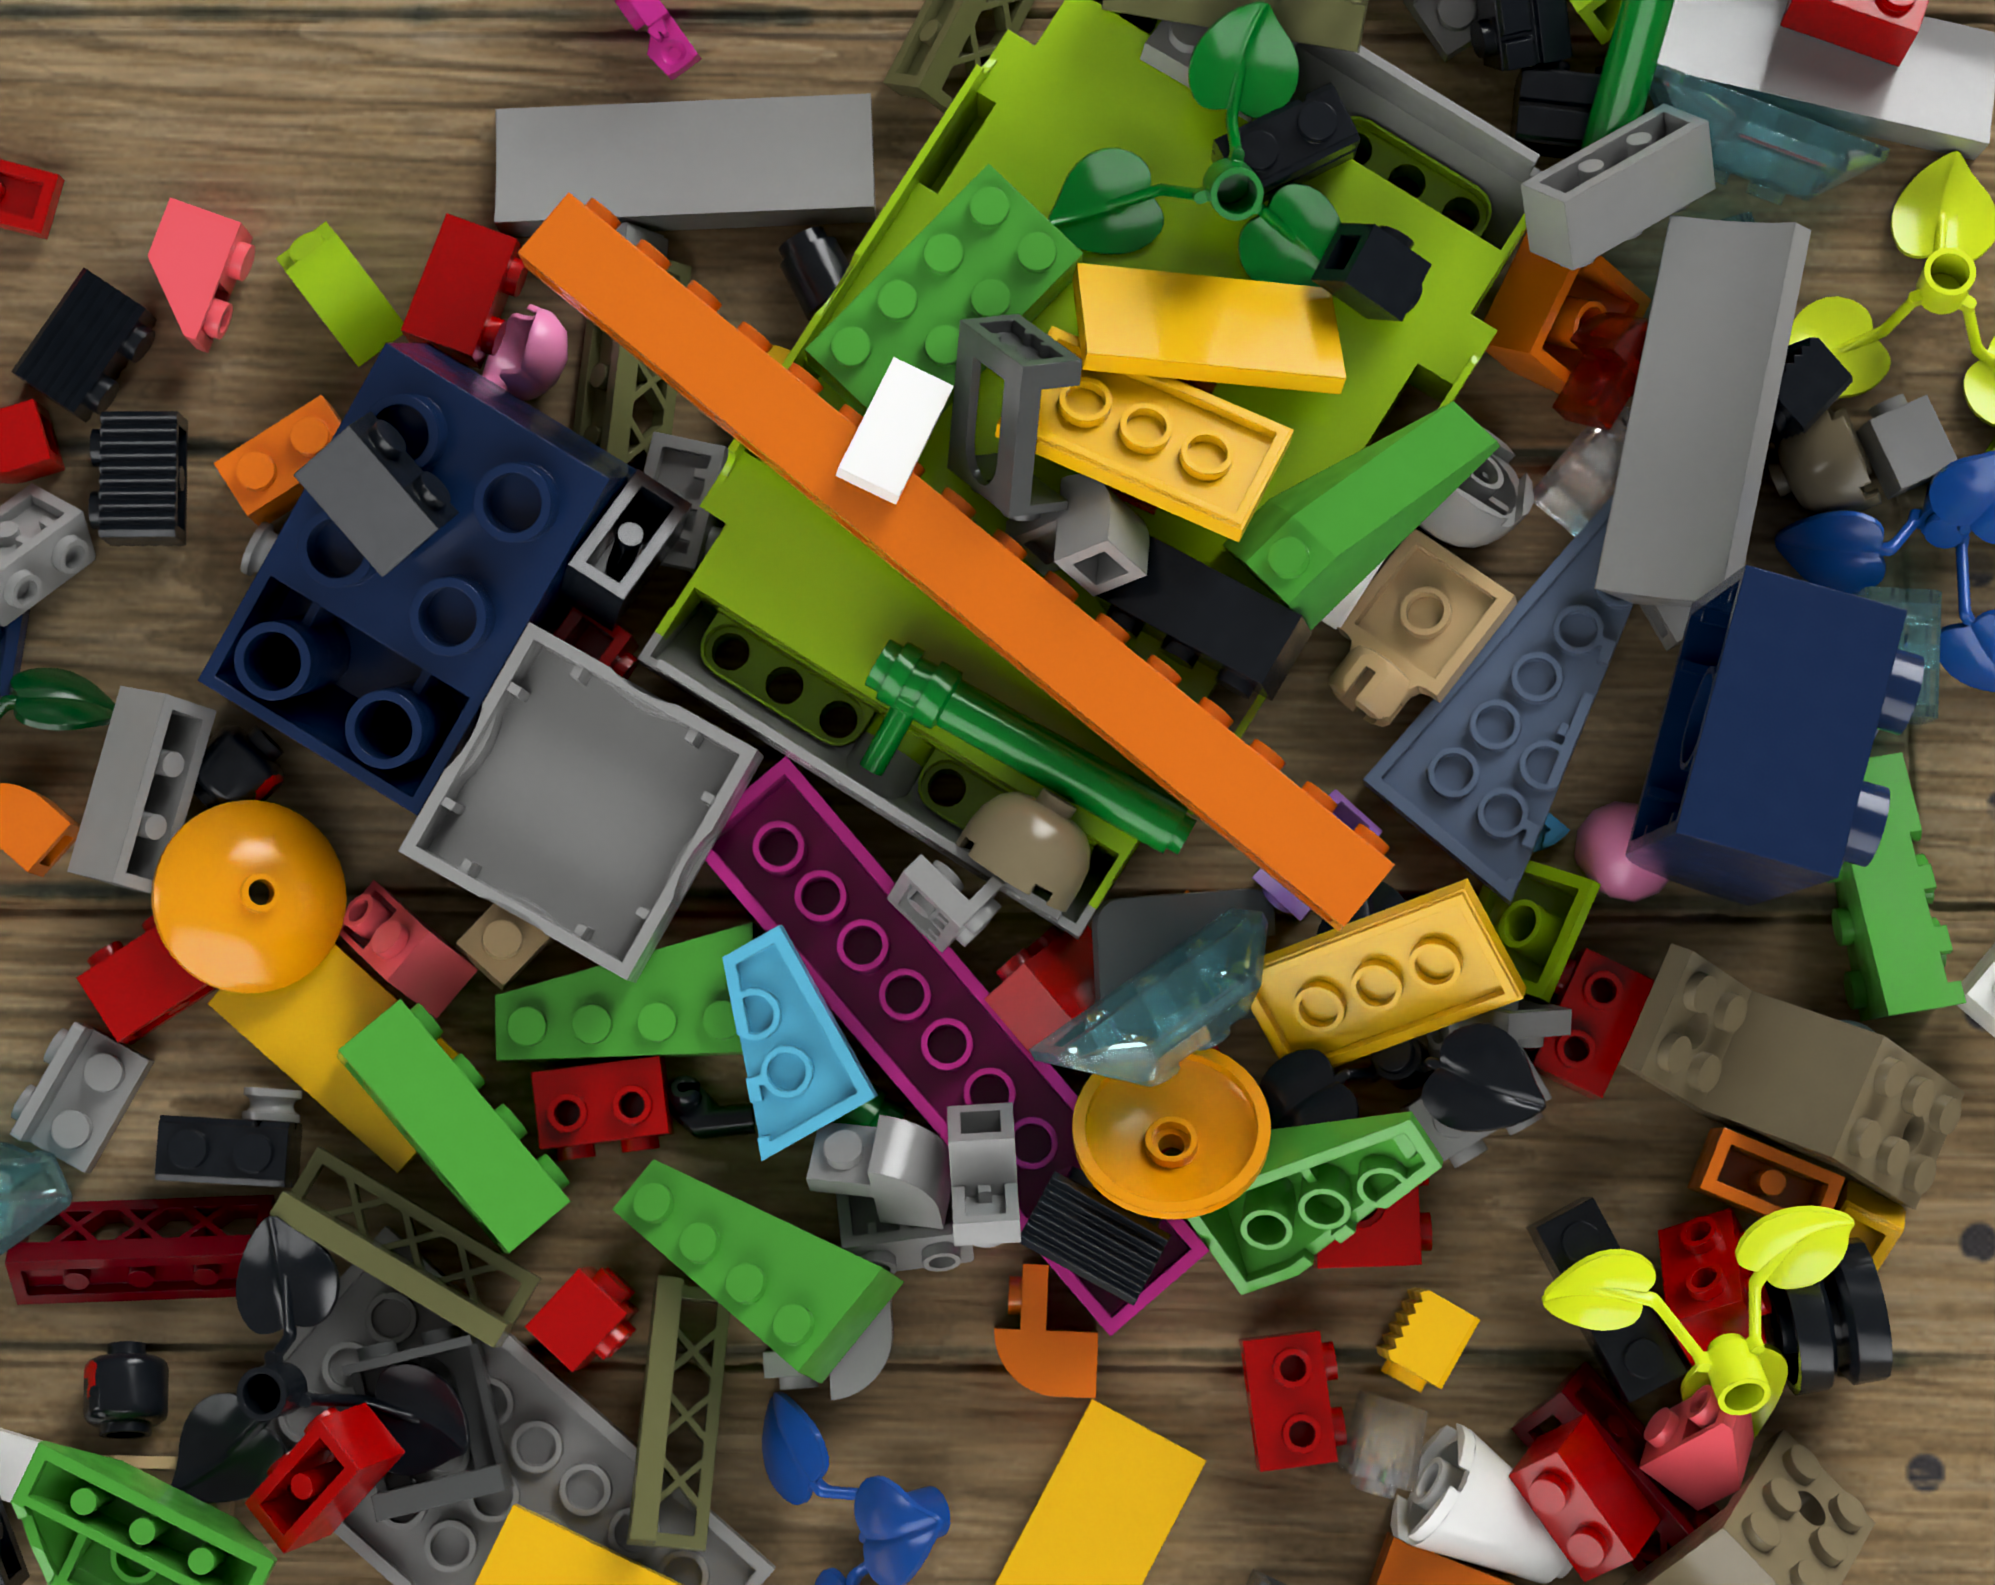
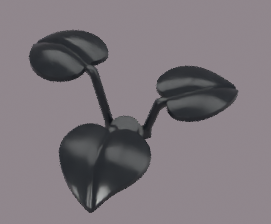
(1474, 1086)
(226, 1439)

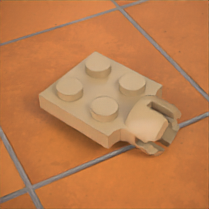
(1416, 629)

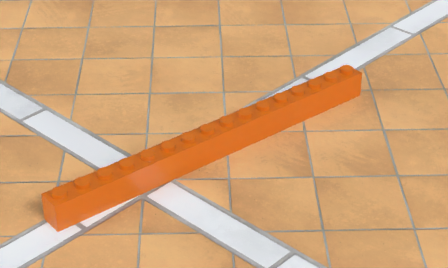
(959, 564)

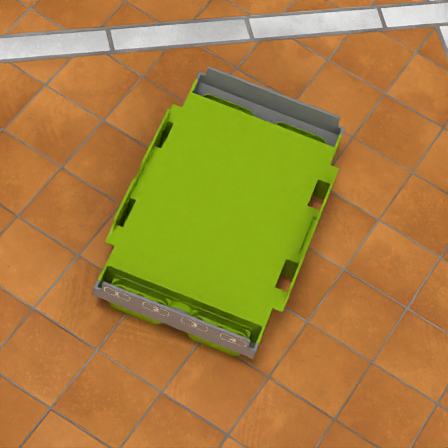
(828, 605)

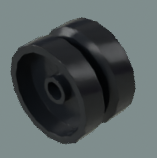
(1834, 1326)

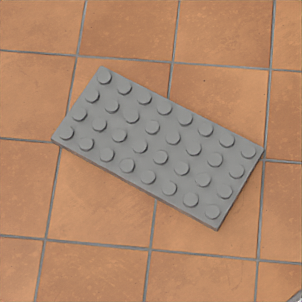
(558, 1447)

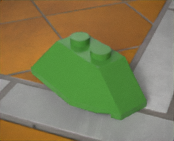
(120, 1526)

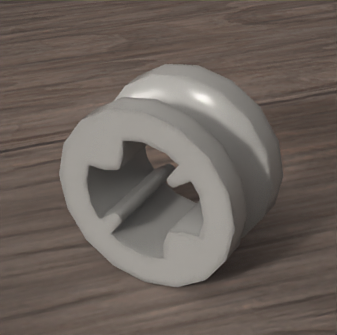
(258, 548)
(272, 1104)

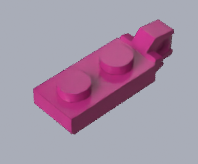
(667, 42)

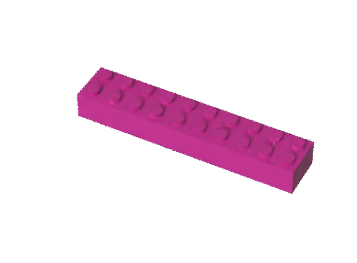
(907, 1000)

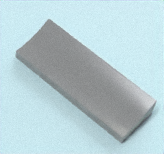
(1931, 101)
(690, 162)
(1702, 409)

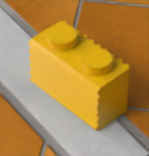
(1425, 1340)

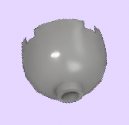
(1484, 505)

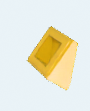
(1876, 1219)

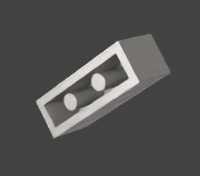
(1618, 186)
(140, 787)

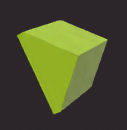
(1541, 923)

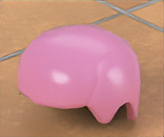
(529, 355)
(1602, 851)

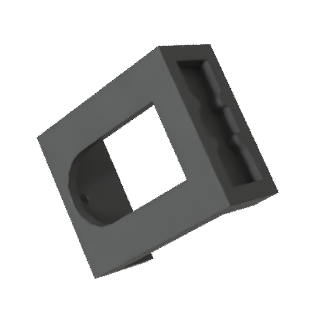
(1028, 364)
(466, 1362)

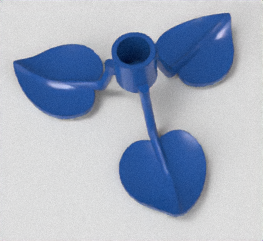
(1848, 550)
(892, 1523)

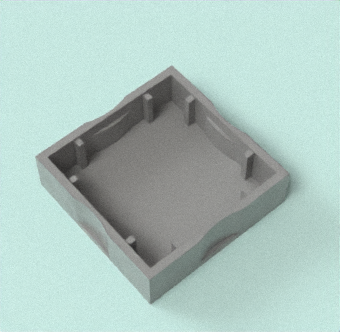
(582, 803)

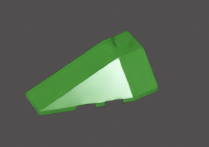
(1344, 521)
(1315, 1192)

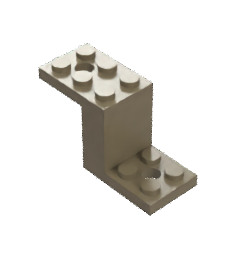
(1793, 1077)
(1777, 1530)

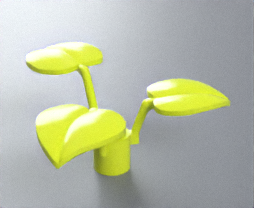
(1951, 223)
(1785, 1248)

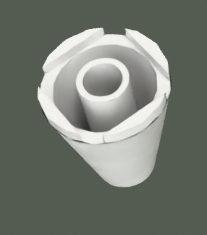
(1474, 1511)

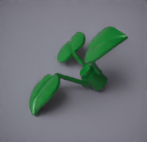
(1236, 66)

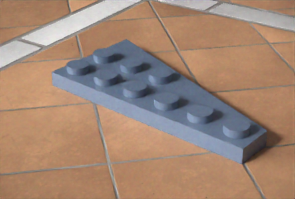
(1496, 748)

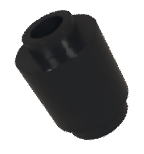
(812, 267)

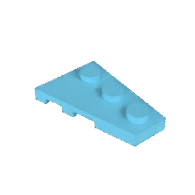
(790, 1044)

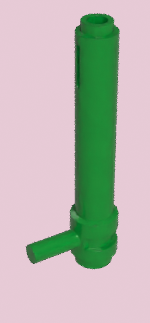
(1628, 66)
(942, 699)

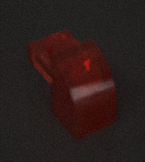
(1605, 372)

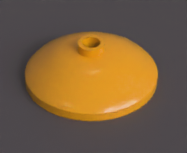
(206, 905)
(1205, 1111)

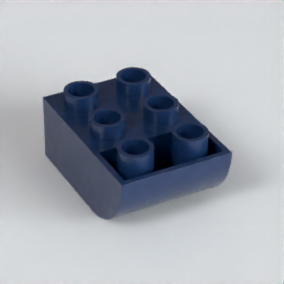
(399, 664)
(1772, 738)

